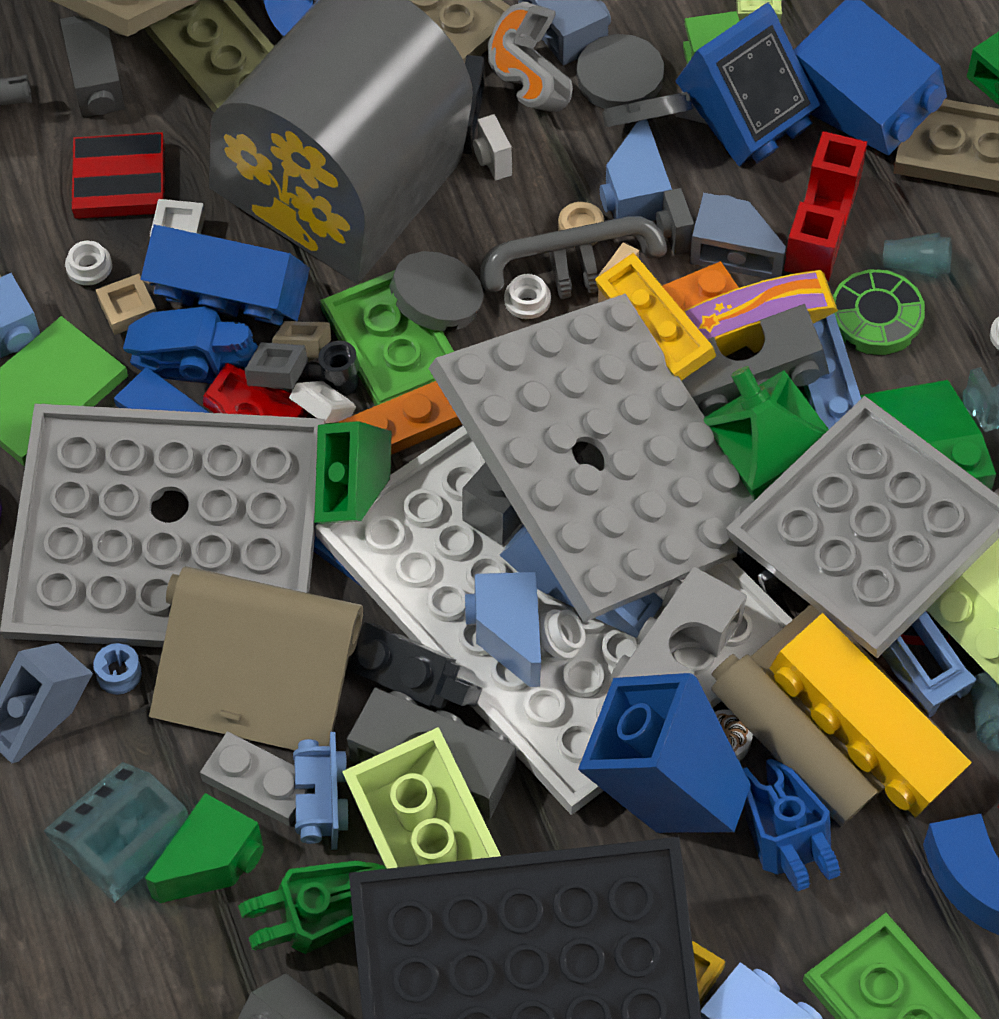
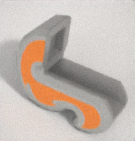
(517, 62)

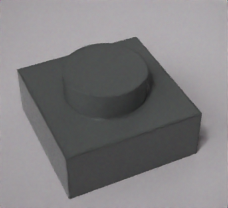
(676, 221)
(276, 365)

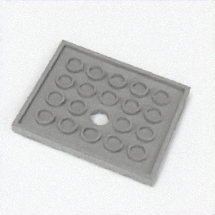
(607, 384)
(95, 558)

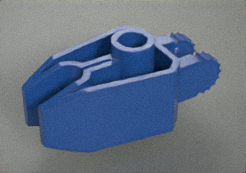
(188, 344)
(789, 825)

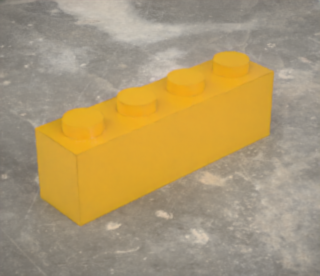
(868, 715)

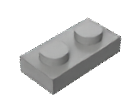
(253, 777)

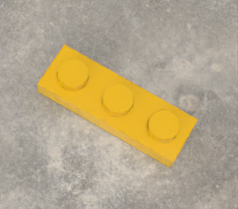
(672, 329)

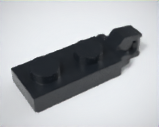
(410, 668)

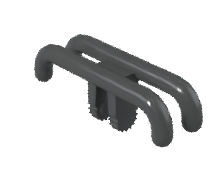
(581, 237)

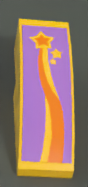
(736, 315)

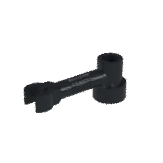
(336, 365)

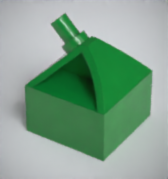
(765, 428)

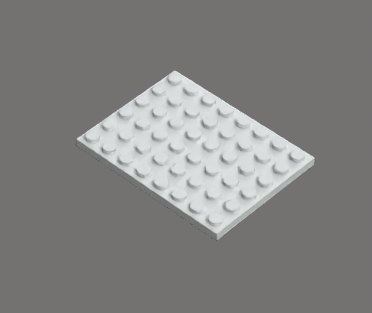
(424, 559)

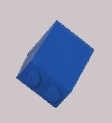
(869, 77)
(666, 755)

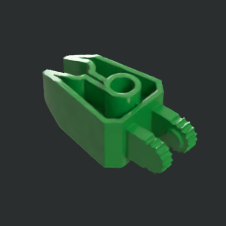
(312, 906)

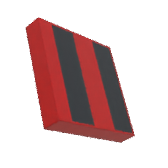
(118, 174)

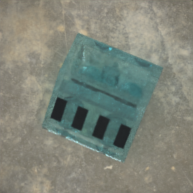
(119, 828)

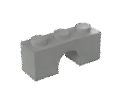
(696, 614)

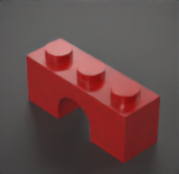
(827, 205)

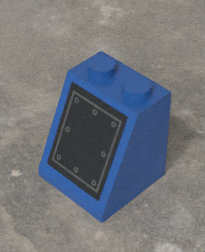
(750, 87)

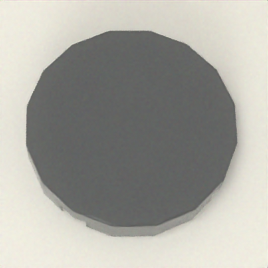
(619, 71)
(647, 109)
(436, 290)

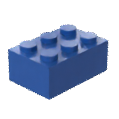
(225, 275)

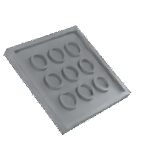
(870, 525)

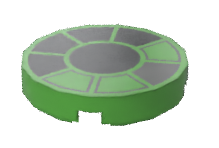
(878, 311)

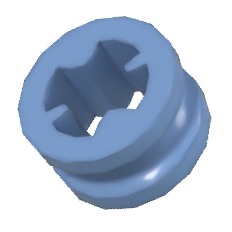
(116, 683)

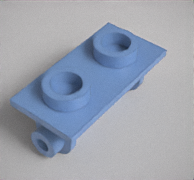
(320, 770)

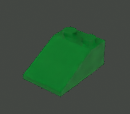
(943, 422)

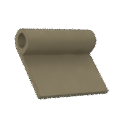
(253, 658)
(787, 726)

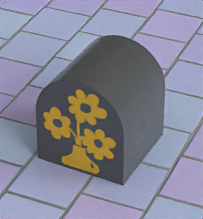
(344, 129)

